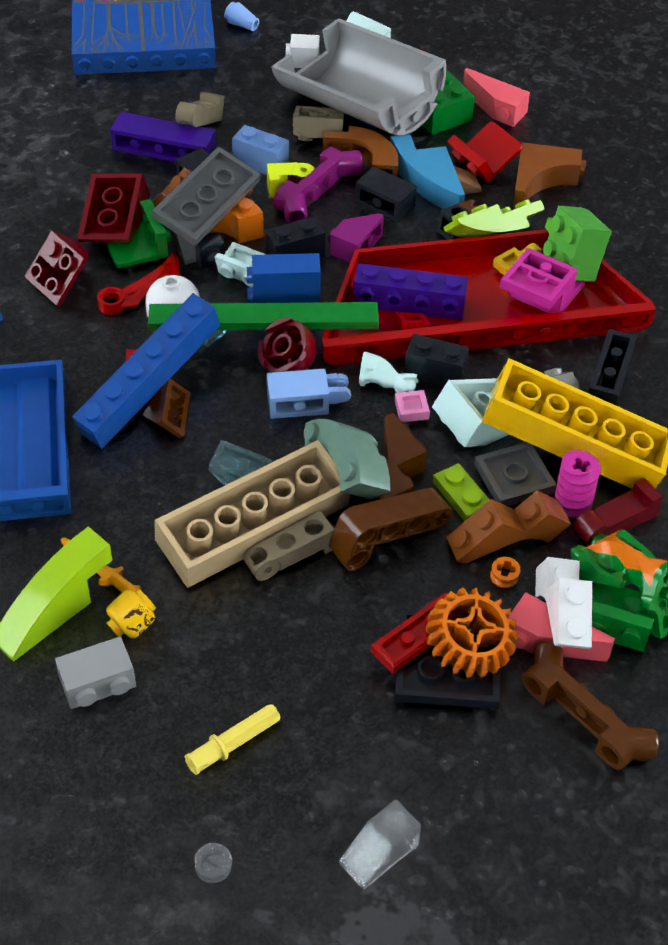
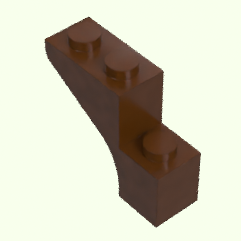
(403, 456)

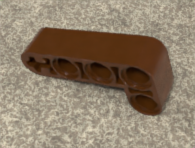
(384, 521)

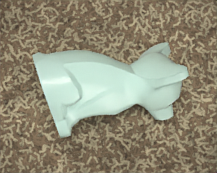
(380, 371)

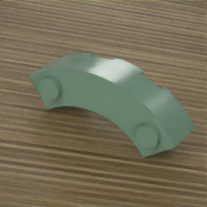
(355, 453)

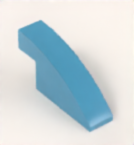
(429, 171)

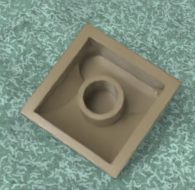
(311, 121)

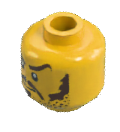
(130, 613)

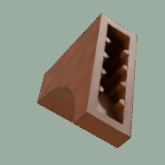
(546, 167)

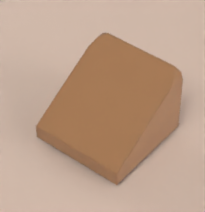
(468, 181)

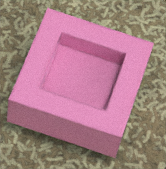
(412, 406)

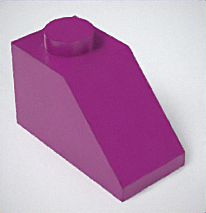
(355, 234)

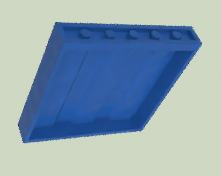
(33, 441)

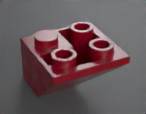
(57, 266)

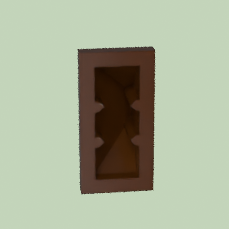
(170, 408)

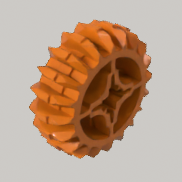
(458, 645)

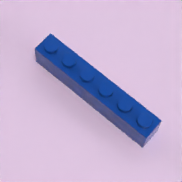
(146, 371)

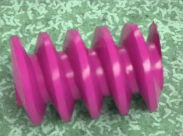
(577, 482)

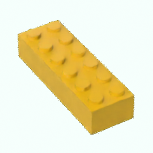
(569, 419)

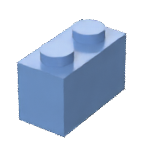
(259, 148)

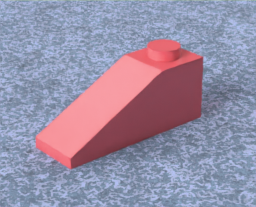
(497, 98)
(535, 628)

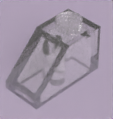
(381, 844)

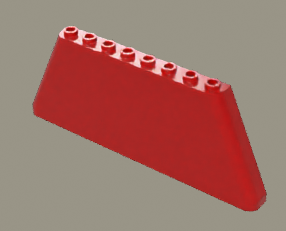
(490, 313)

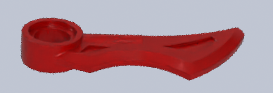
(134, 293)

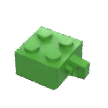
(577, 240)

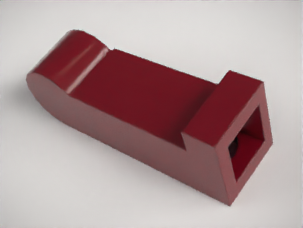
(620, 513)

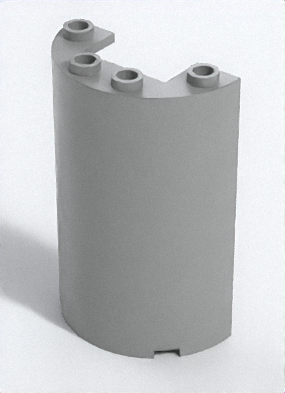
(369, 78)

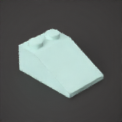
(462, 409)

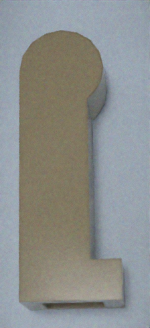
(201, 112)
(289, 546)

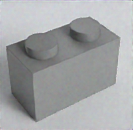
(96, 672)

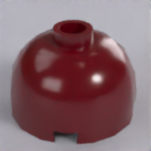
(287, 346)

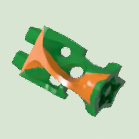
(624, 561)

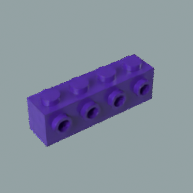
(413, 290)

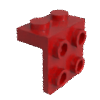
(486, 152)

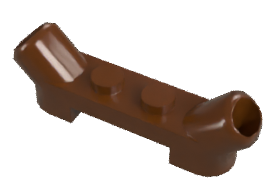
(617, 741)

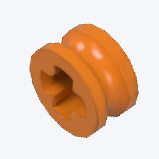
(505, 563)

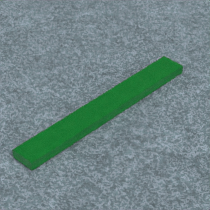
(260, 315)

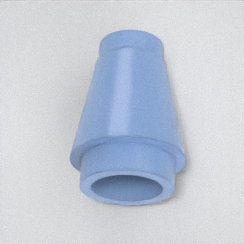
(240, 16)

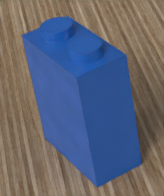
(284, 278)

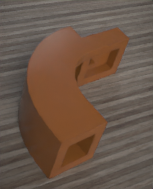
(375, 148)

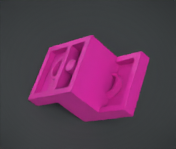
(542, 282)

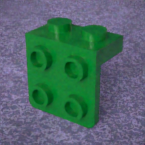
(146, 245)
(621, 615)

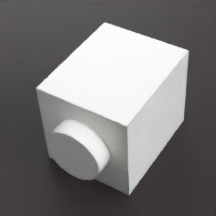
(303, 49)

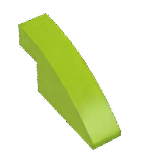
(53, 593)

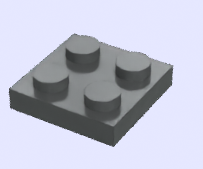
(514, 473)

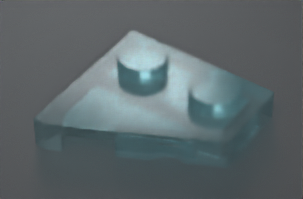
(234, 462)

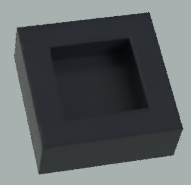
(207, 250)

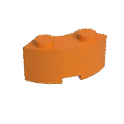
(242, 222)

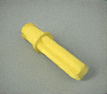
(221, 745)

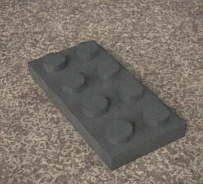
(206, 196)

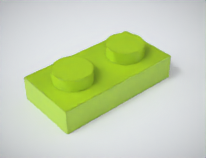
(460, 490)

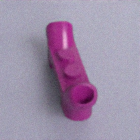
(334, 164)

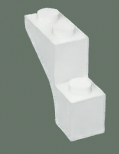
(567, 601)

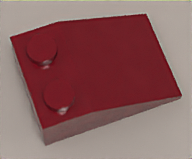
(113, 208)

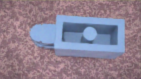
(305, 392)

